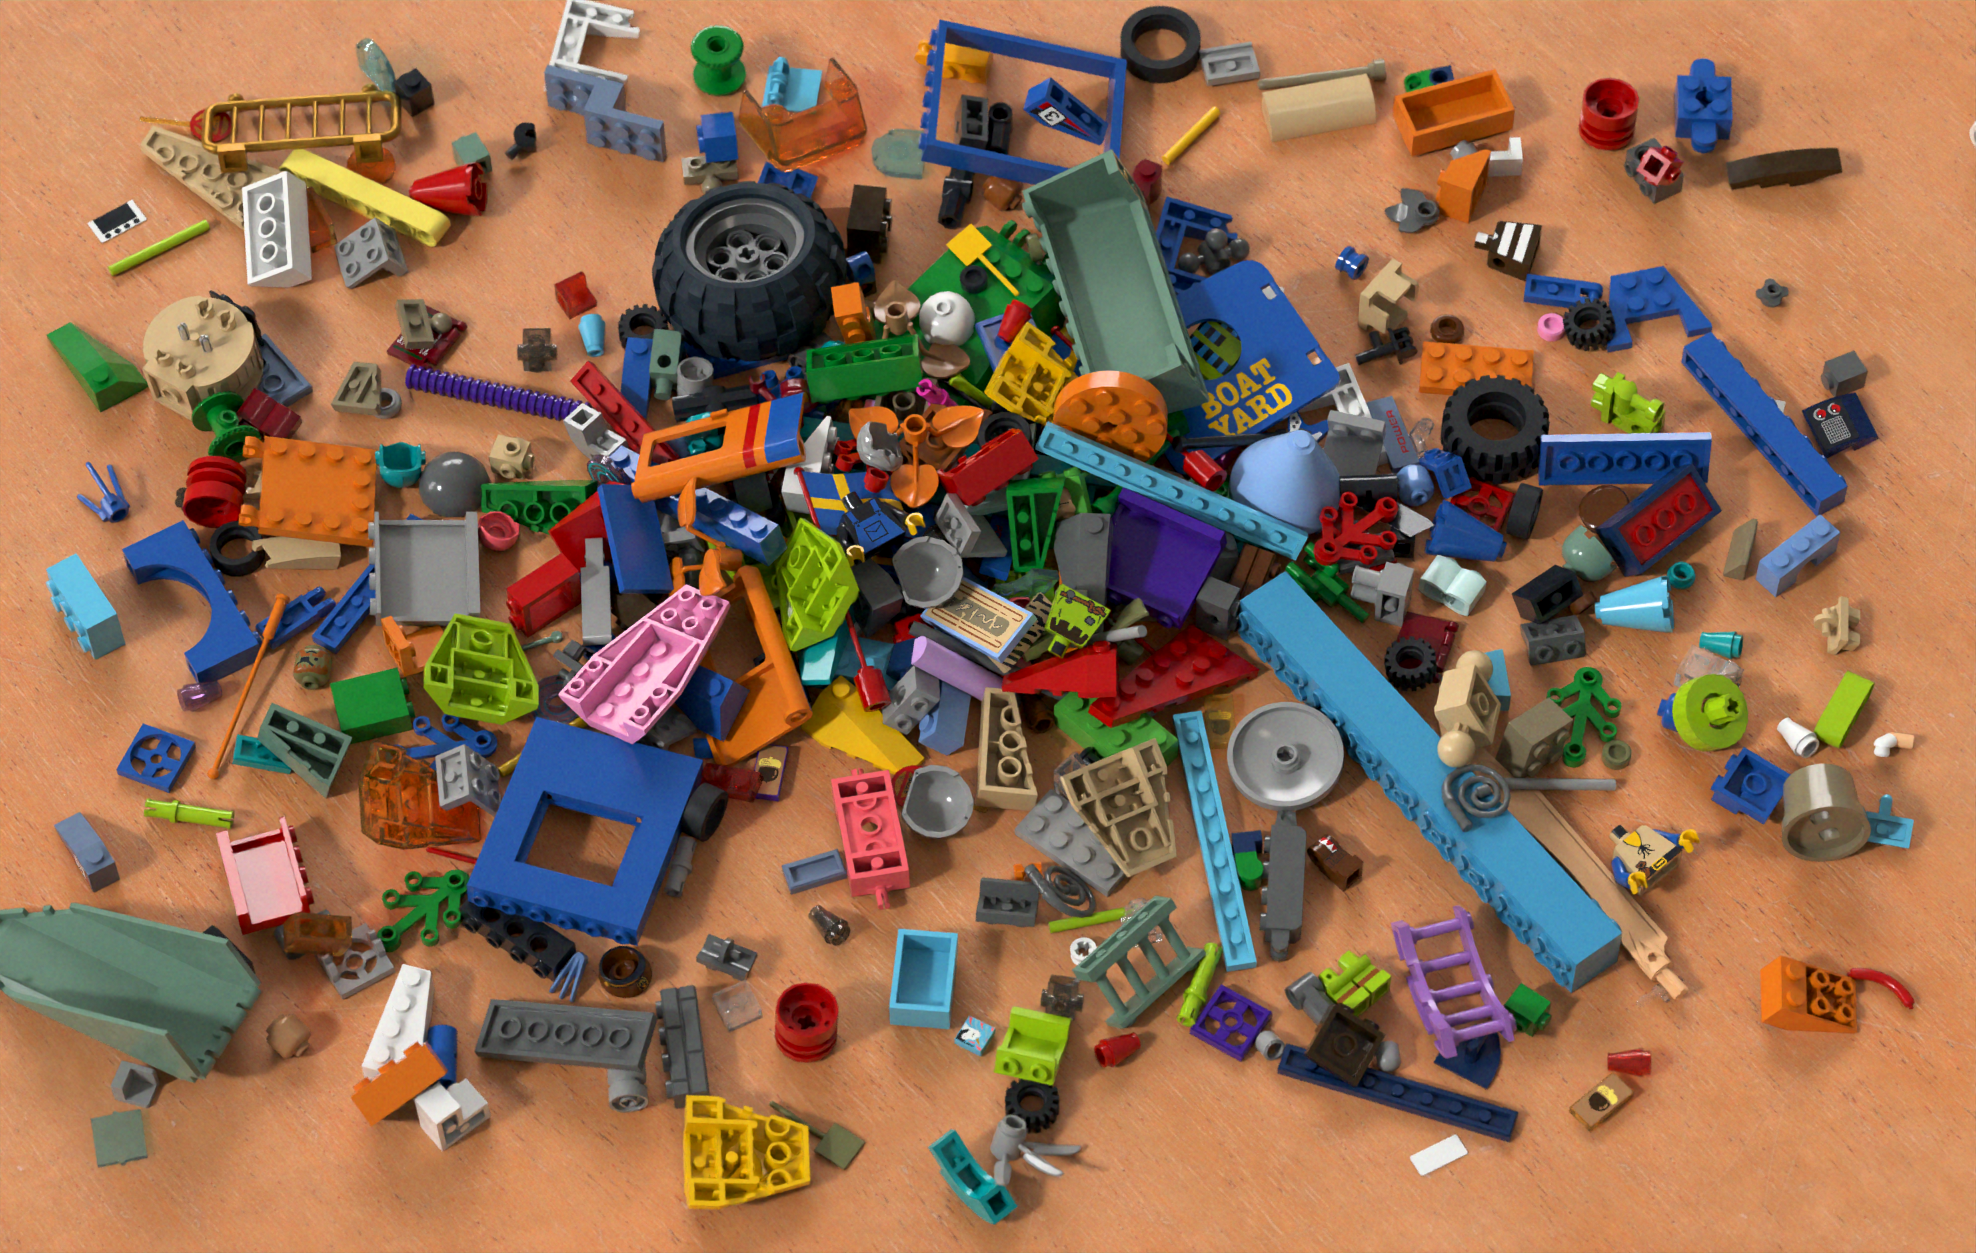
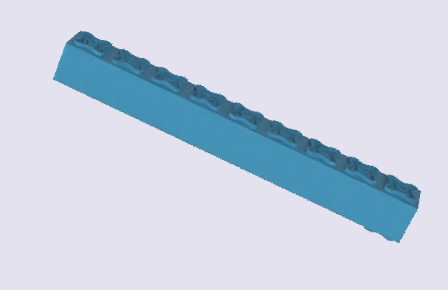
(1401, 754)

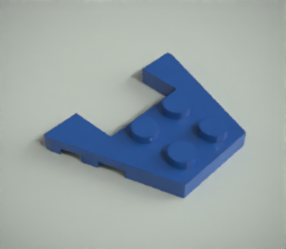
(1650, 296)

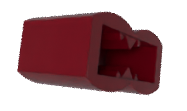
(1149, 180)
(268, 416)

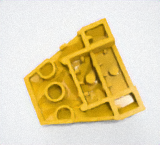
(1030, 376)
(739, 1154)

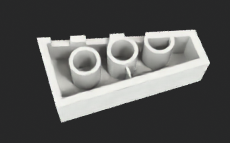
(403, 1019)

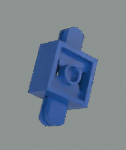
(1703, 106)

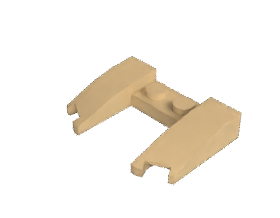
(294, 552)

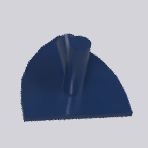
(1475, 1059)

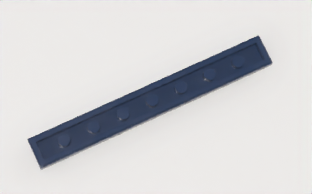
(1406, 1096)

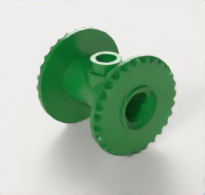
(718, 60)
(219, 415)

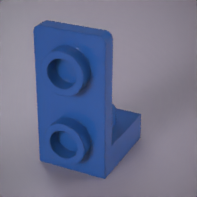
(1448, 471)

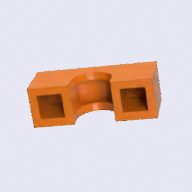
(851, 314)

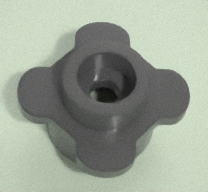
(1771, 299)

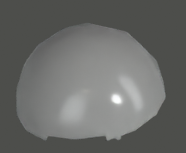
(928, 571)
(937, 802)

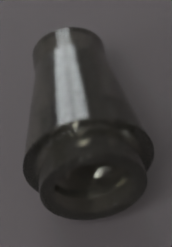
(831, 927)

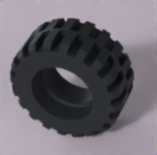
(1495, 400)

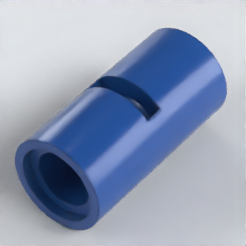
(444, 1043)

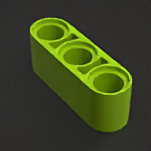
(1843, 709)

